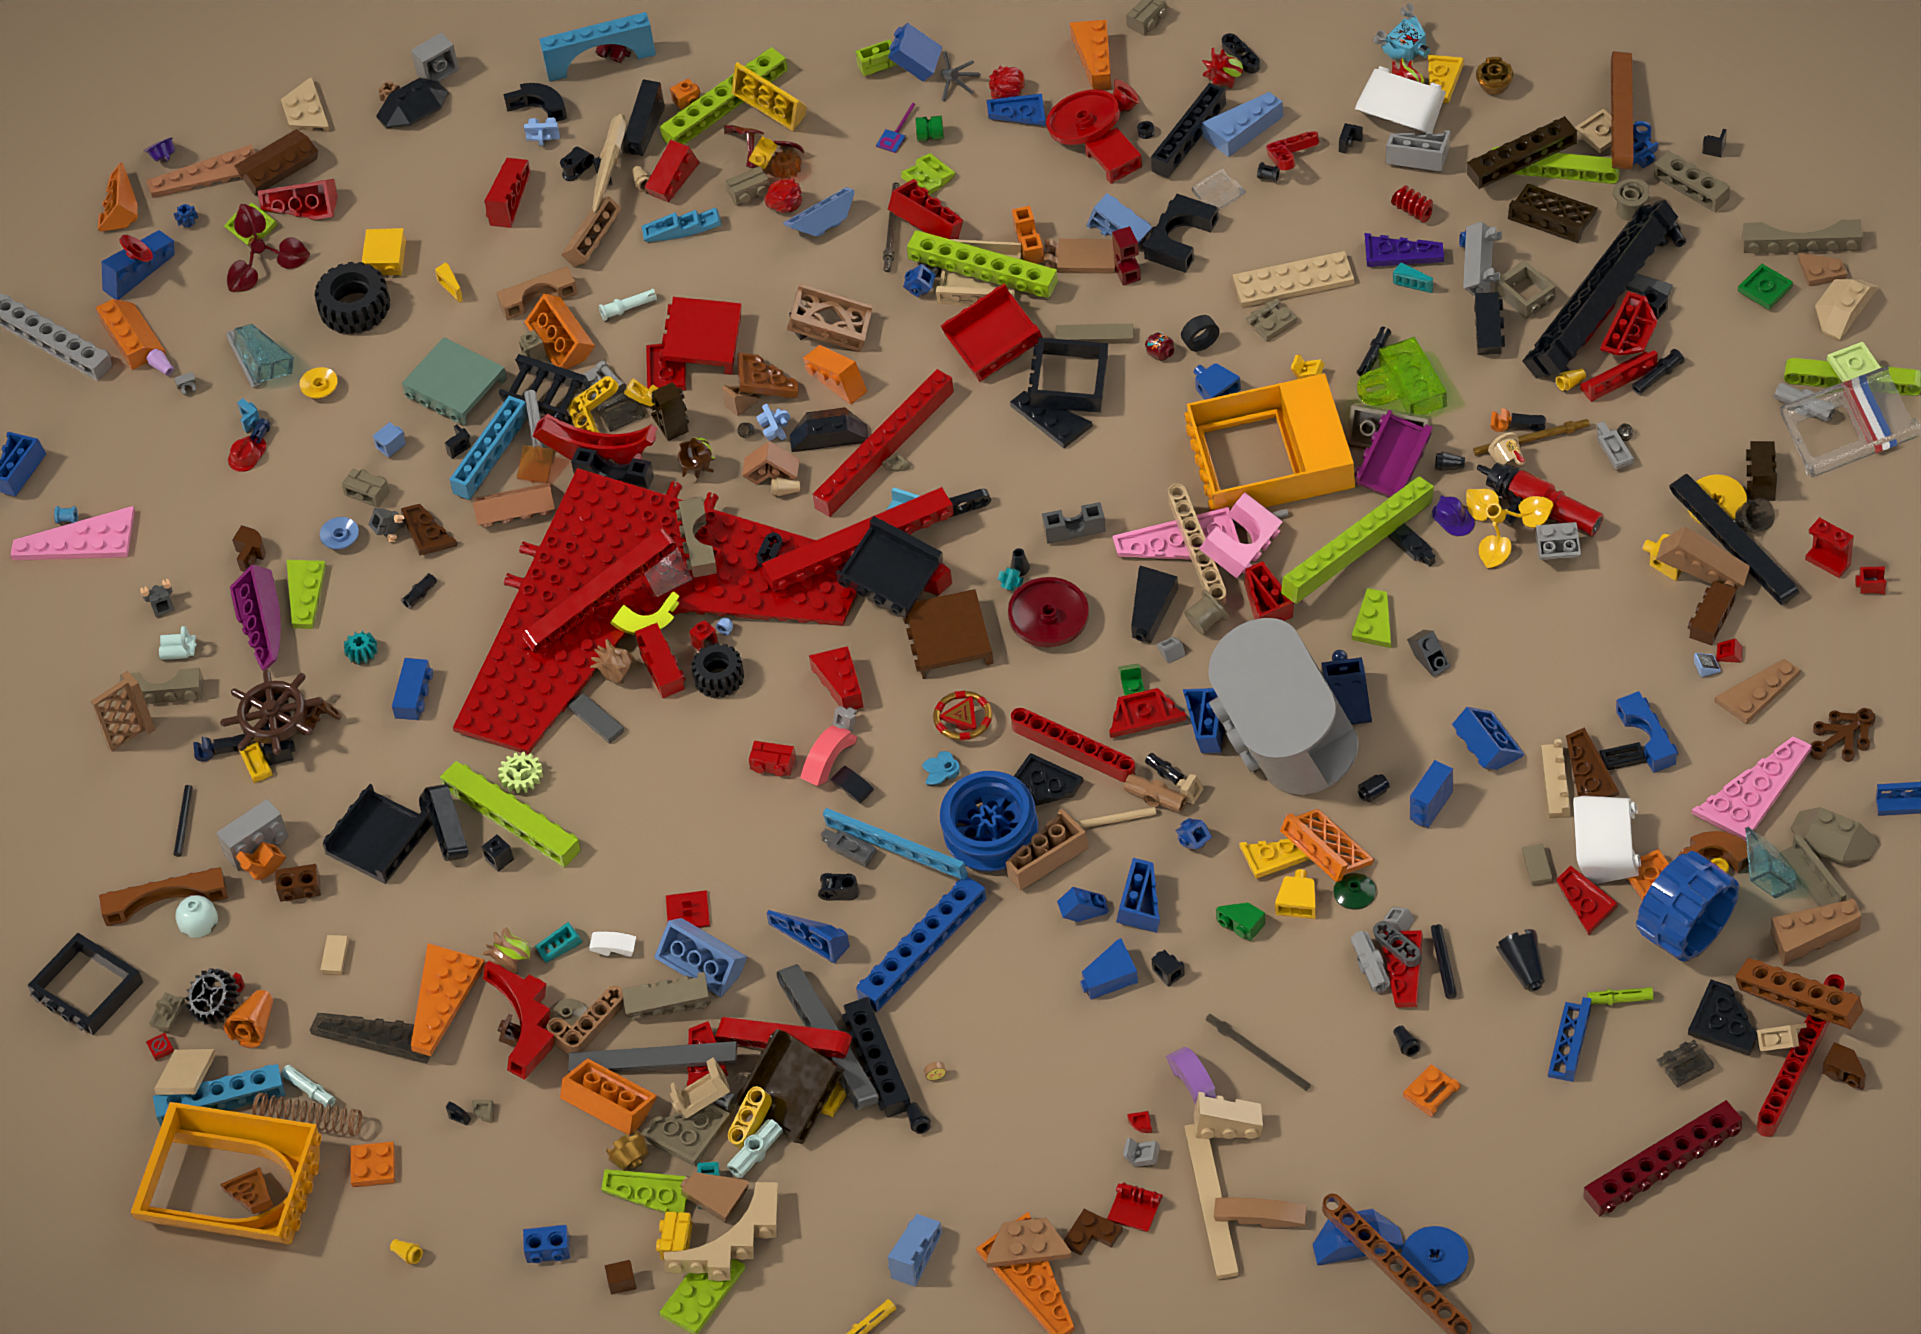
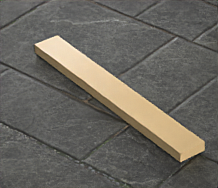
(1208, 1190)

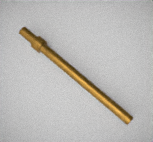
(1568, 427)

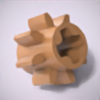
(386, 89)

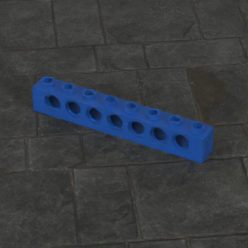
(919, 953)

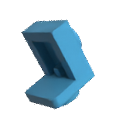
(249, 413)

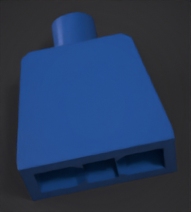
(1215, 381)

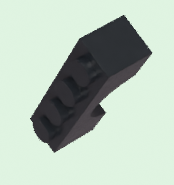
(636, 472)

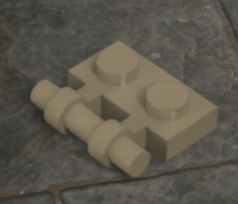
(1273, 324)

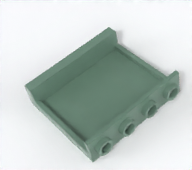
(452, 380)

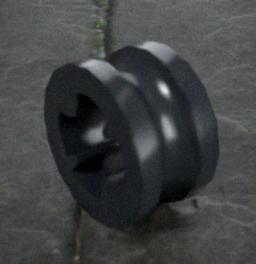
(1141, 130)

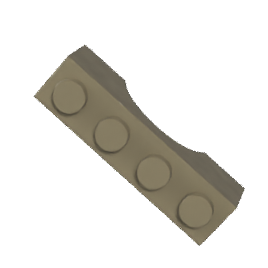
(701, 556)
(184, 686)

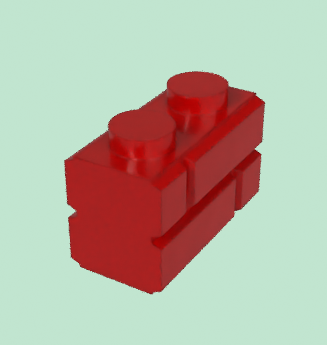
(772, 758)

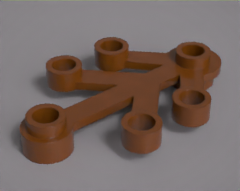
(1842, 732)

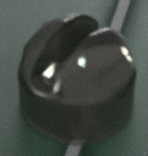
(746, 427)
(1625, 431)

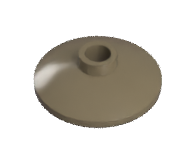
(573, 1007)

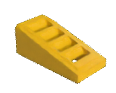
(448, 281)

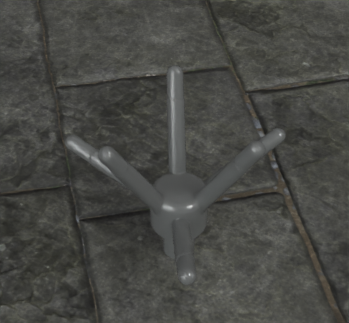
(952, 74)

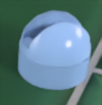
(724, 626)

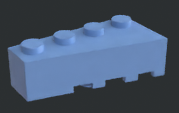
(1243, 123)

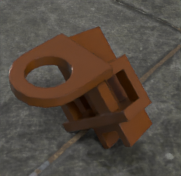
(314, 712)

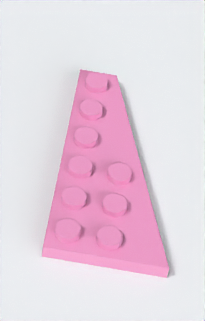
(91, 538)
(1166, 540)
(1754, 791)

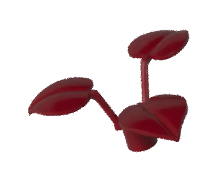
(750, 143)
(247, 223)

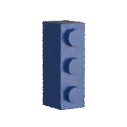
(412, 689)

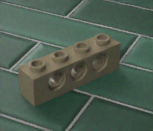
(1691, 181)

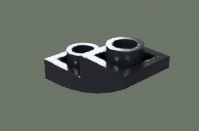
(852, 784)

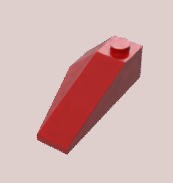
(307, 200)

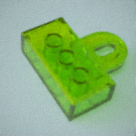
(1406, 378)

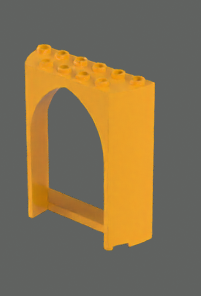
(285, 1142)

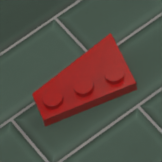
(1585, 898)
(700, 1035)

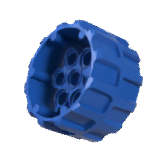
(1687, 906)

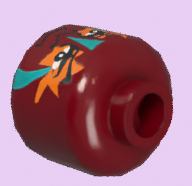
(1159, 346)

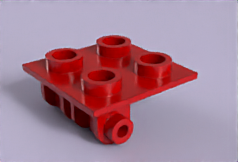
(1134, 1206)

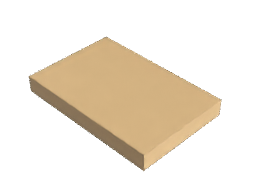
(185, 1072)

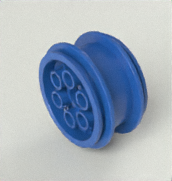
(993, 790)

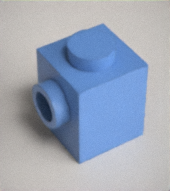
(389, 439)

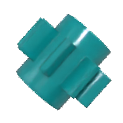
(1010, 578)

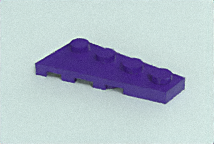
(1388, 251)

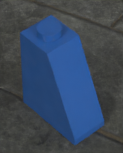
(1109, 971)

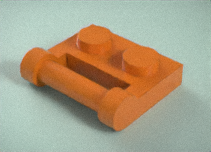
(1426, 1086)

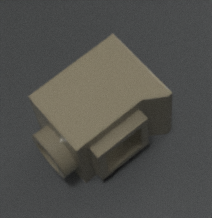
(532, 345)

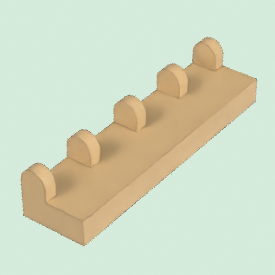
(1555, 779)

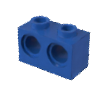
(546, 1239)

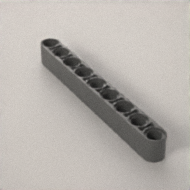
(815, 1015)

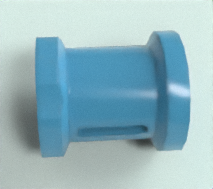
(65, 514)

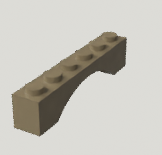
(1763, 238)

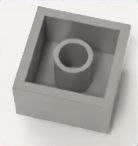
(435, 58)

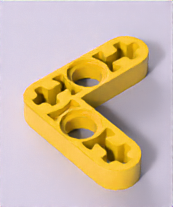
(584, 404)

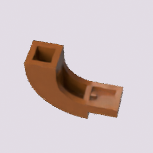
(1720, 845)

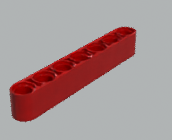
(1072, 744)
(756, 1035)

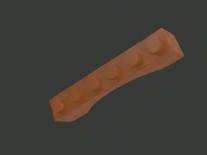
(124, 903)

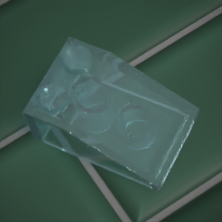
(1768, 866)

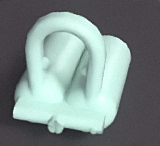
(177, 645)

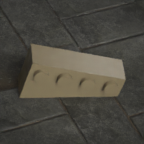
(666, 996)

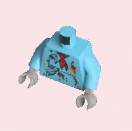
(1405, 39)

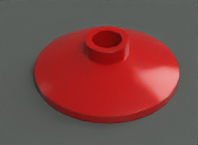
(135, 248)

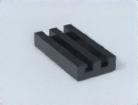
(1622, 759)

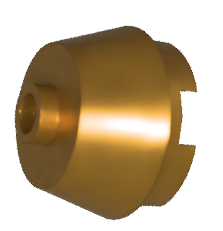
(1494, 75)
(628, 1151)

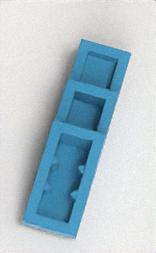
(681, 226)

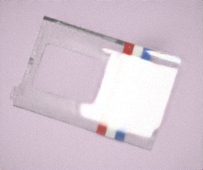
(1873, 409)

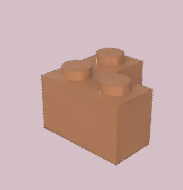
(770, 462)

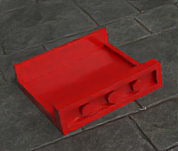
(701, 332)
(991, 332)

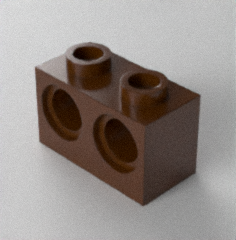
(298, 881)

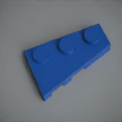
(1019, 109)

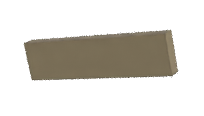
(1096, 333)

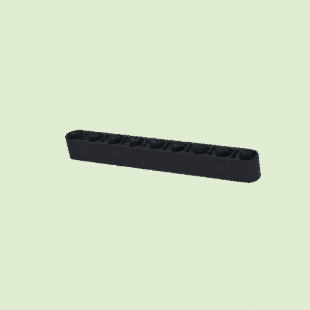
(1734, 539)

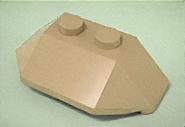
(1842, 305)

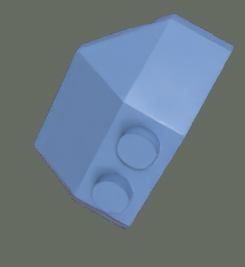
(823, 214)

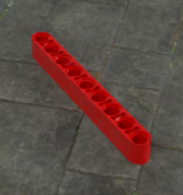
(599, 591)
(1794, 1063)

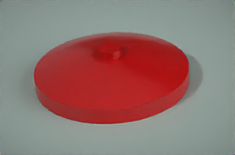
(1083, 117)

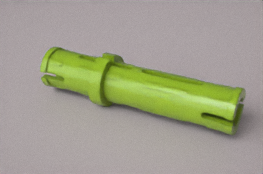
(1618, 996)

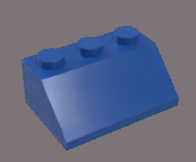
(1487, 738)

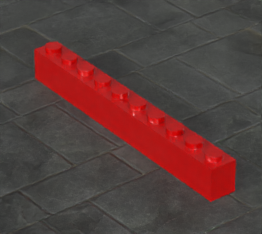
(883, 442)
(840, 545)

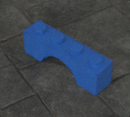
(1636, 712)

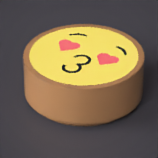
(935, 1071)

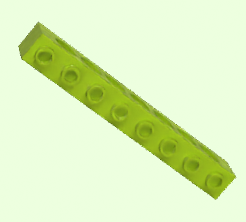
(719, 100)
(982, 264)

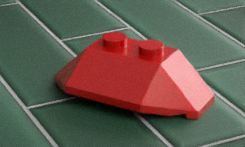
(1630, 327)

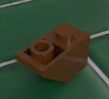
(1845, 1066)

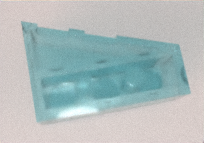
(261, 354)

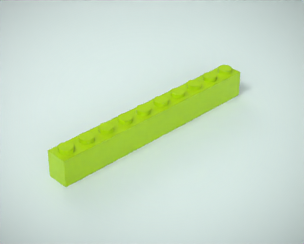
(1357, 540)

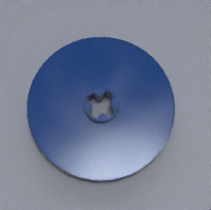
(1441, 1241)

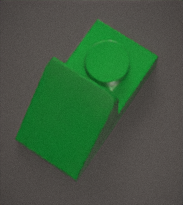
(1131, 679)

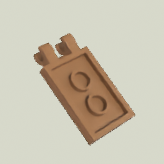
(1080, 255)

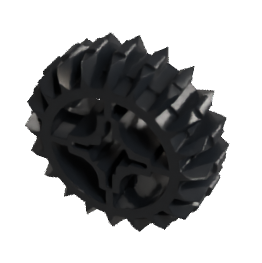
(219, 999)

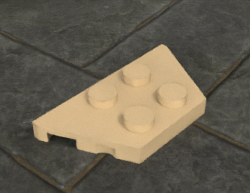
(304, 108)

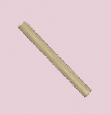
(1117, 817)

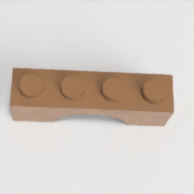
(556, 283)

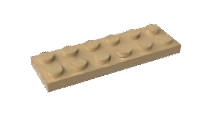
(1293, 279)

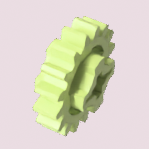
(520, 772)

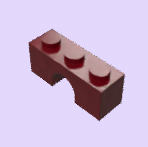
(1125, 249)

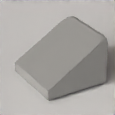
(1171, 649)
(1399, 918)

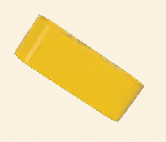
(749, 1107)

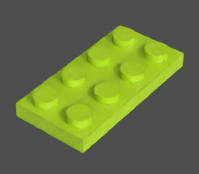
(698, 1299)

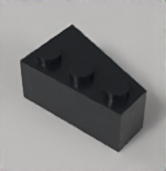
(1489, 323)

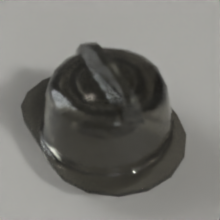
(1755, 515)

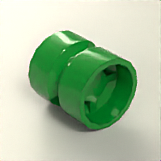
(929, 128)

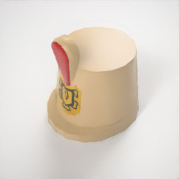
(1506, 450)

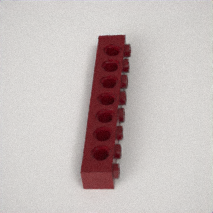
(1685, 1137)

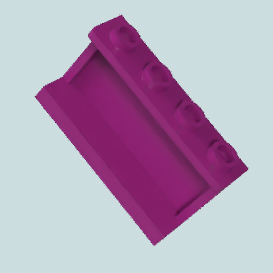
(1392, 455)

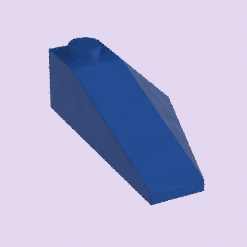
(816, 936)

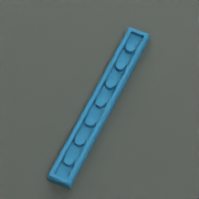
(895, 844)

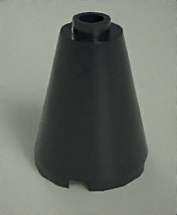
(1523, 958)

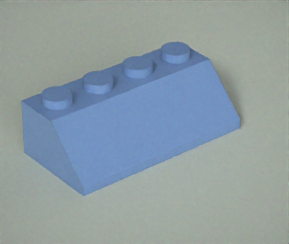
(695, 951)

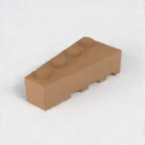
(1046, 851)

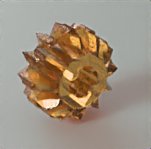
(785, 164)

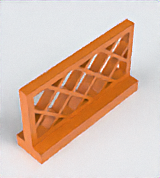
(1320, 850)

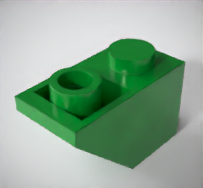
(1241, 918)

